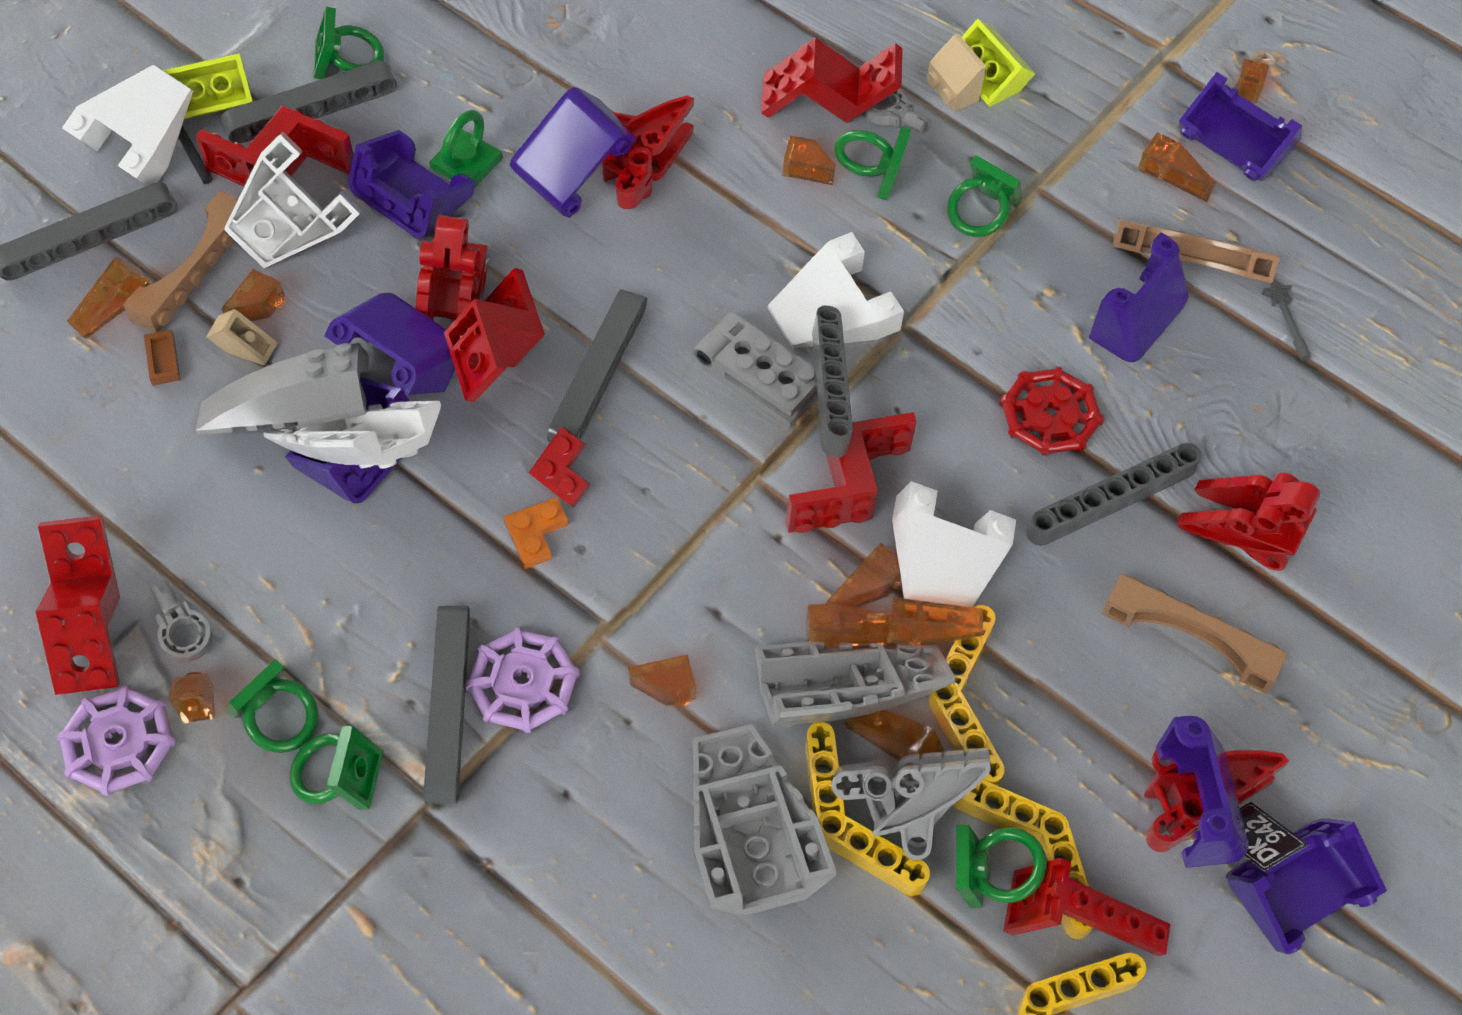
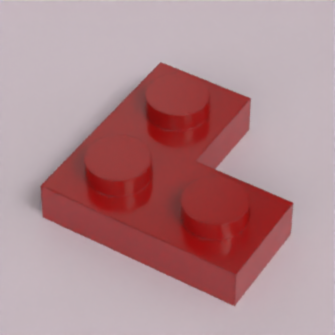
(554, 467)

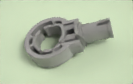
(899, 114)
(171, 610)

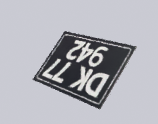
(1267, 838)

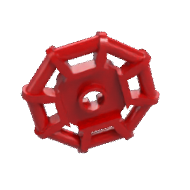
(1053, 397)

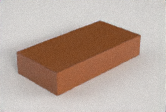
(162, 357)

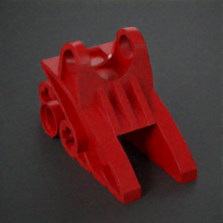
(658, 142)
(452, 270)
(1266, 515)
(1250, 774)

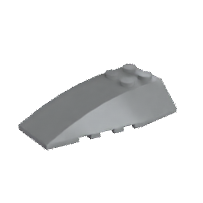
(300, 389)
(836, 683)
(752, 827)

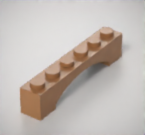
(1200, 250)
(157, 303)
(1253, 659)

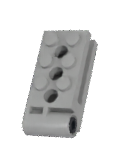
(758, 369)

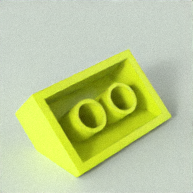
(1005, 70)
(215, 84)

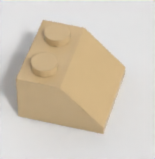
(956, 74)

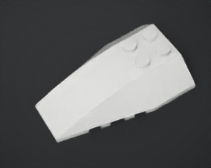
(366, 439)

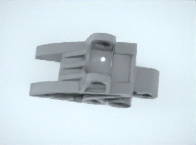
(934, 787)

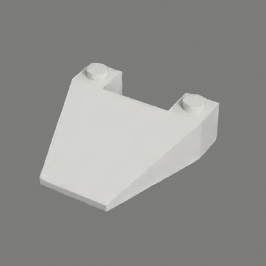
(143, 111)
(278, 215)
(829, 282)
(942, 558)

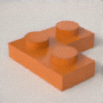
(529, 526)

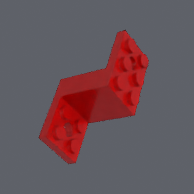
(832, 80)
(311, 135)
(493, 334)
(854, 484)
(78, 605)

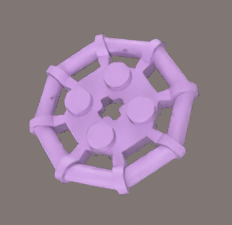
(524, 695)
(127, 751)

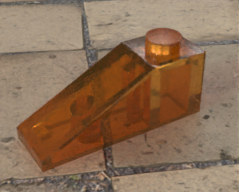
(1175, 165)
(107, 296)
(871, 580)
(931, 623)
(845, 624)
(895, 734)

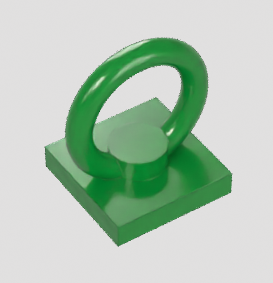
(329, 40)
(466, 152)
(889, 161)
(994, 184)
(258, 693)
(352, 770)
(974, 865)

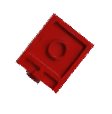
(1066, 896)

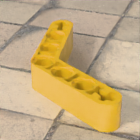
(958, 706)
(1039, 817)
(851, 830)
(1083, 986)

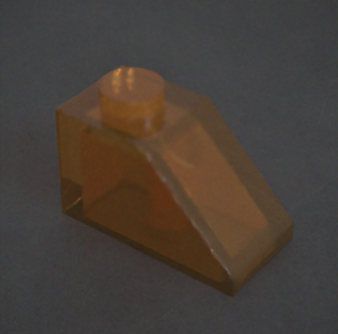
(1251, 79)
(808, 161)
(256, 296)
(665, 680)
(193, 697)

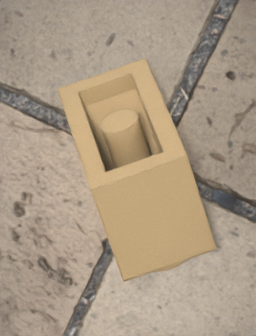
(241, 337)

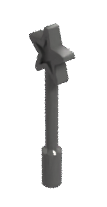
(1280, 295)

